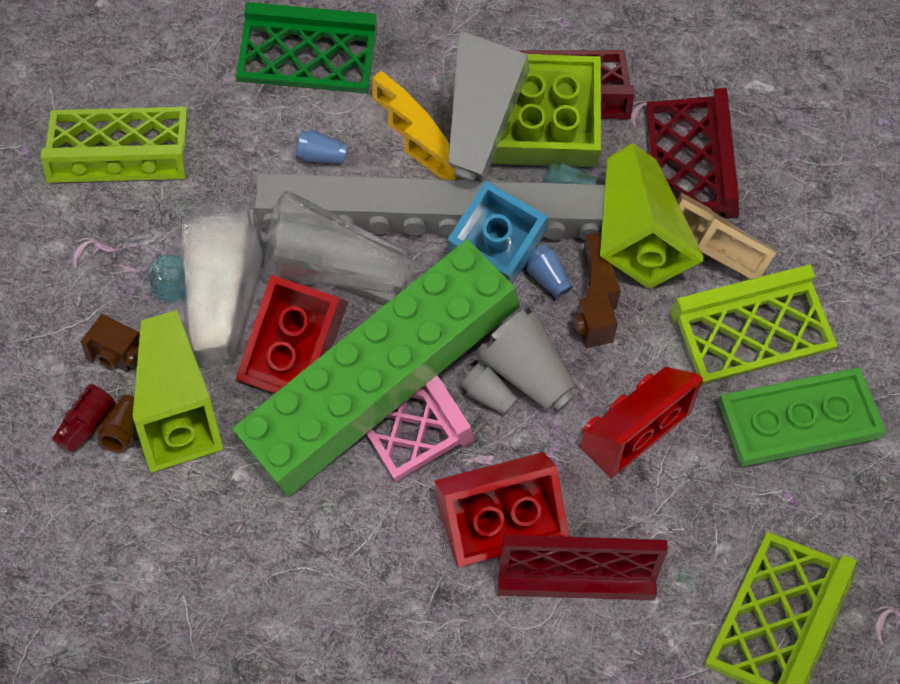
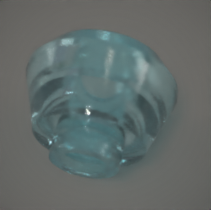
(167, 277)

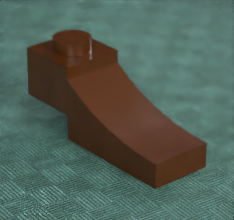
(595, 312)

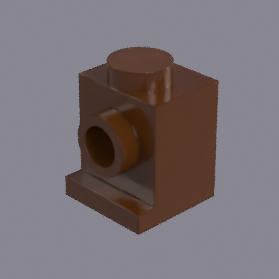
(111, 344)

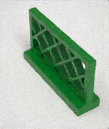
(305, 23)

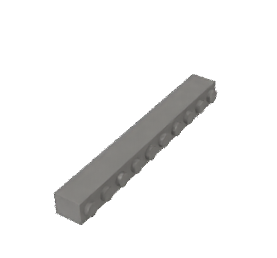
(430, 204)

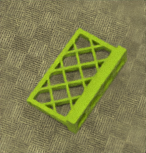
(116, 160)
(737, 299)
(818, 621)

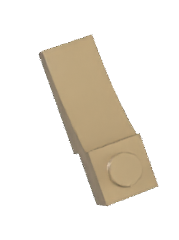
(724, 240)

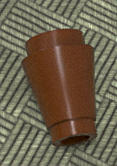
(118, 426)

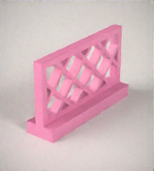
(447, 418)

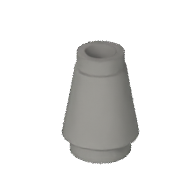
(487, 388)

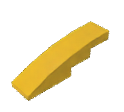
(421, 135)

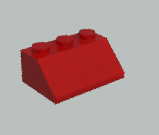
(640, 418)
(498, 501)

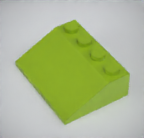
(555, 114)

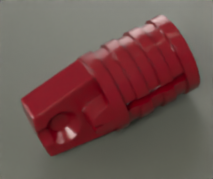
(83, 418)

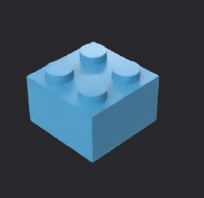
(500, 229)

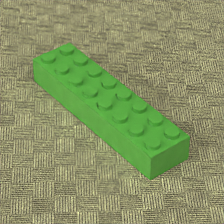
(377, 367)

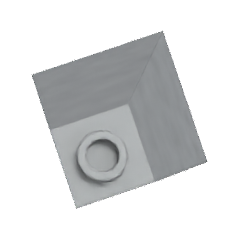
(484, 98)

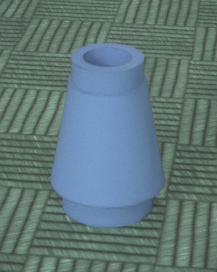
(320, 148)
(548, 271)

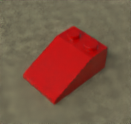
(289, 333)

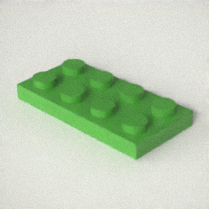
(801, 416)

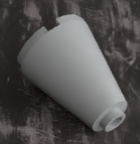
(529, 360)

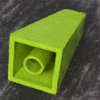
(643, 222)
(170, 397)

